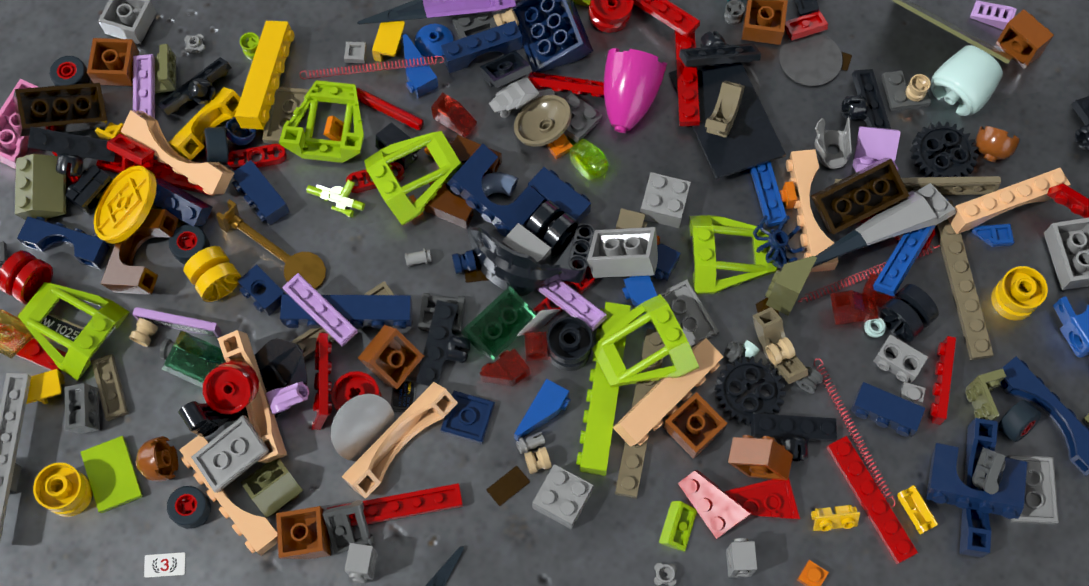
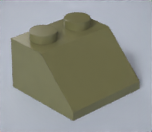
(271, 487)

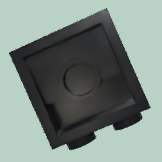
(505, 69)

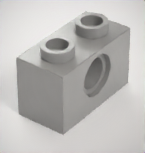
(741, 558)

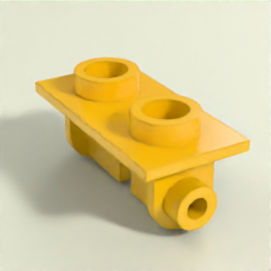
(917, 509)
(845, 517)

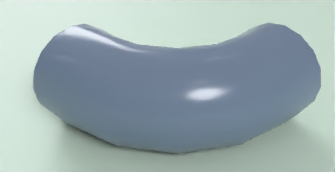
(499, 183)

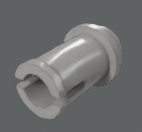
(418, 257)
(530, 442)

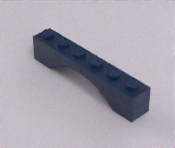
(1024, 384)
(975, 525)

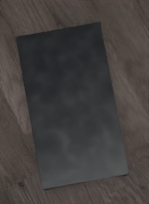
(752, 134)

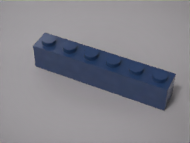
(357, 309)

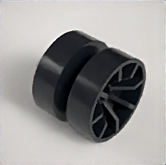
(552, 227)
(909, 312)
(569, 343)

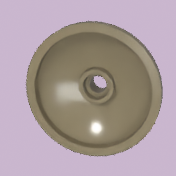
(542, 120)

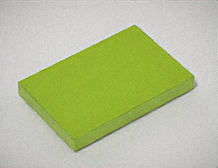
(111, 474)

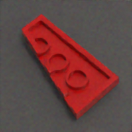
(321, 382)

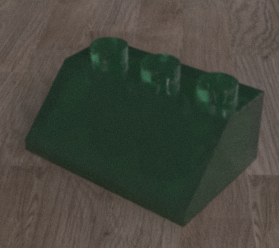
(499, 323)
(192, 358)

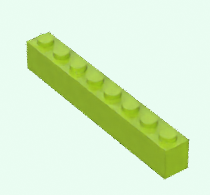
(602, 403)

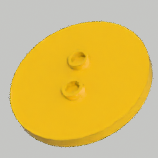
(125, 204)

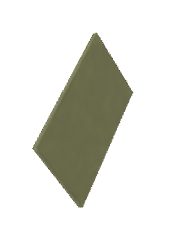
(955, 30)

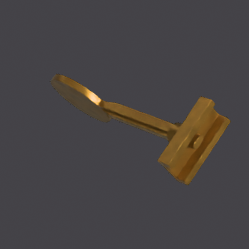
(304, 263)

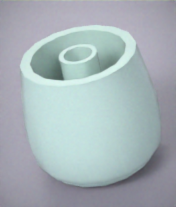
(967, 78)

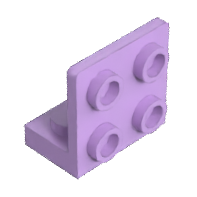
(875, 145)

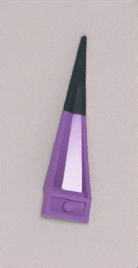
(438, 8)

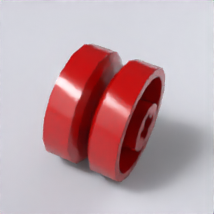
(610, 15)
(24, 275)
(352, 385)
(230, 387)

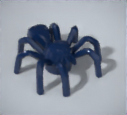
(777, 240)

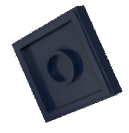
(468, 418)

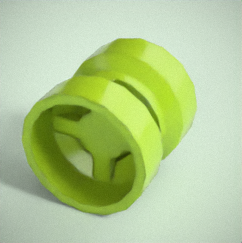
(249, 44)

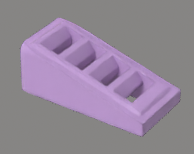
(1000, 10)

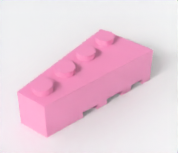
(11, 143)

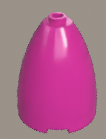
(630, 86)

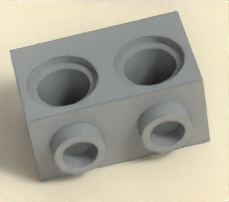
(902, 354)
(361, 562)

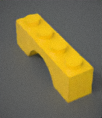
(191, 137)

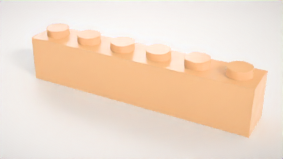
(665, 395)

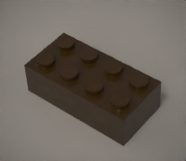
(60, 108)
(859, 195)

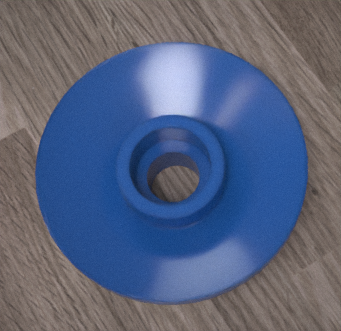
(432, 47)

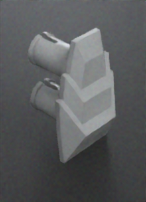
(513, 96)

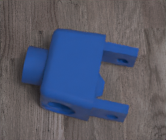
(1074, 327)

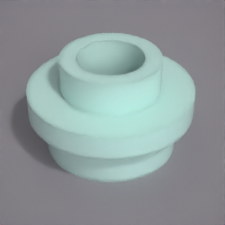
(877, 322)

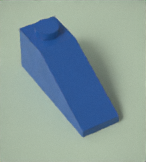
(420, 78)
(638, 289)
(545, 407)

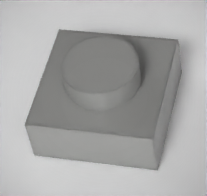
(355, 52)
(912, 393)

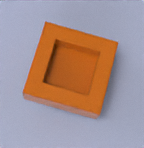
(333, 128)
(560, 146)
(788, 195)
(812, 575)

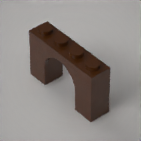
(449, 206)
(120, 273)

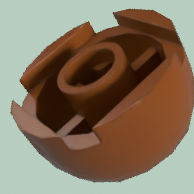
(995, 143)
(157, 460)

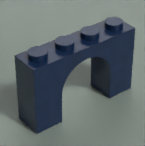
(468, 185)
(947, 488)

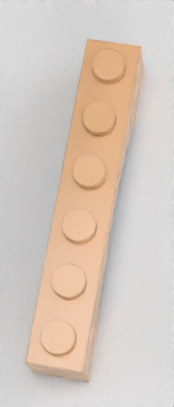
(146, 130)
(803, 168)
(983, 208)
(238, 347)
(370, 468)
(256, 529)

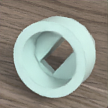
(749, 349)

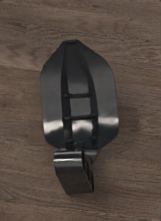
(522, 271)
(280, 366)

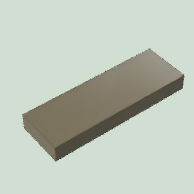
(109, 387)

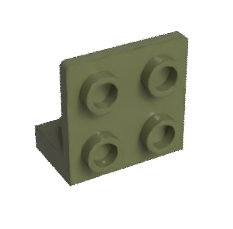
(165, 70)
(979, 394)

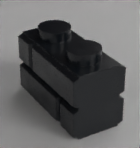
(88, 189)

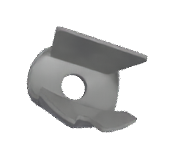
(839, 138)

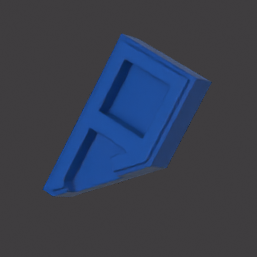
(995, 234)

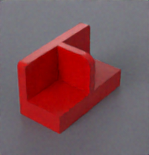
(131, 152)

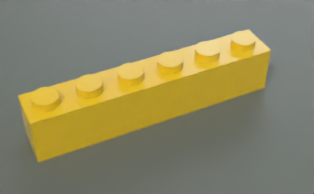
(264, 75)

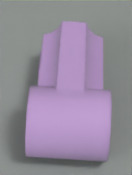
(283, 398)

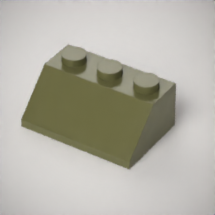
(39, 187)
(788, 284)

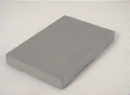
(690, 313)
(230, 454)
(1040, 491)

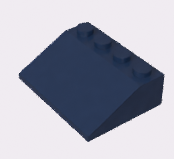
(551, 33)

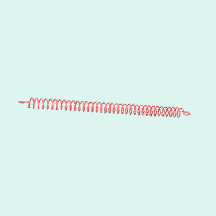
(370, 67)
(860, 279)
(857, 438)

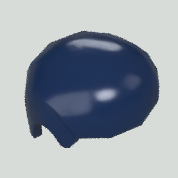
(239, 135)

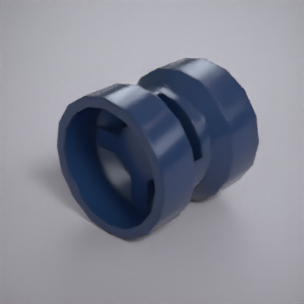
(464, 262)

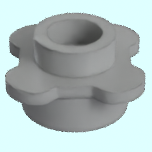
(194, 48)
(665, 568)

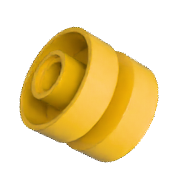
(212, 273)
(1019, 293)
(62, 489)

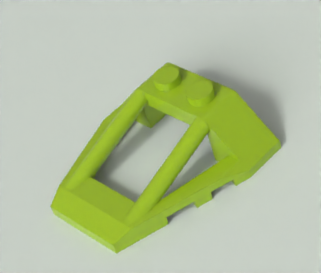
(304, 145)
(394, 195)
(705, 264)
(671, 334)
(91, 337)

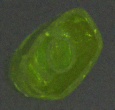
(588, 159)

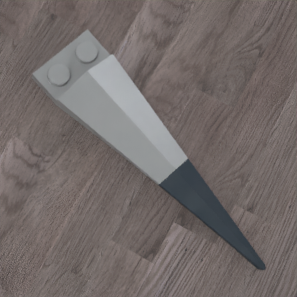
(917, 211)

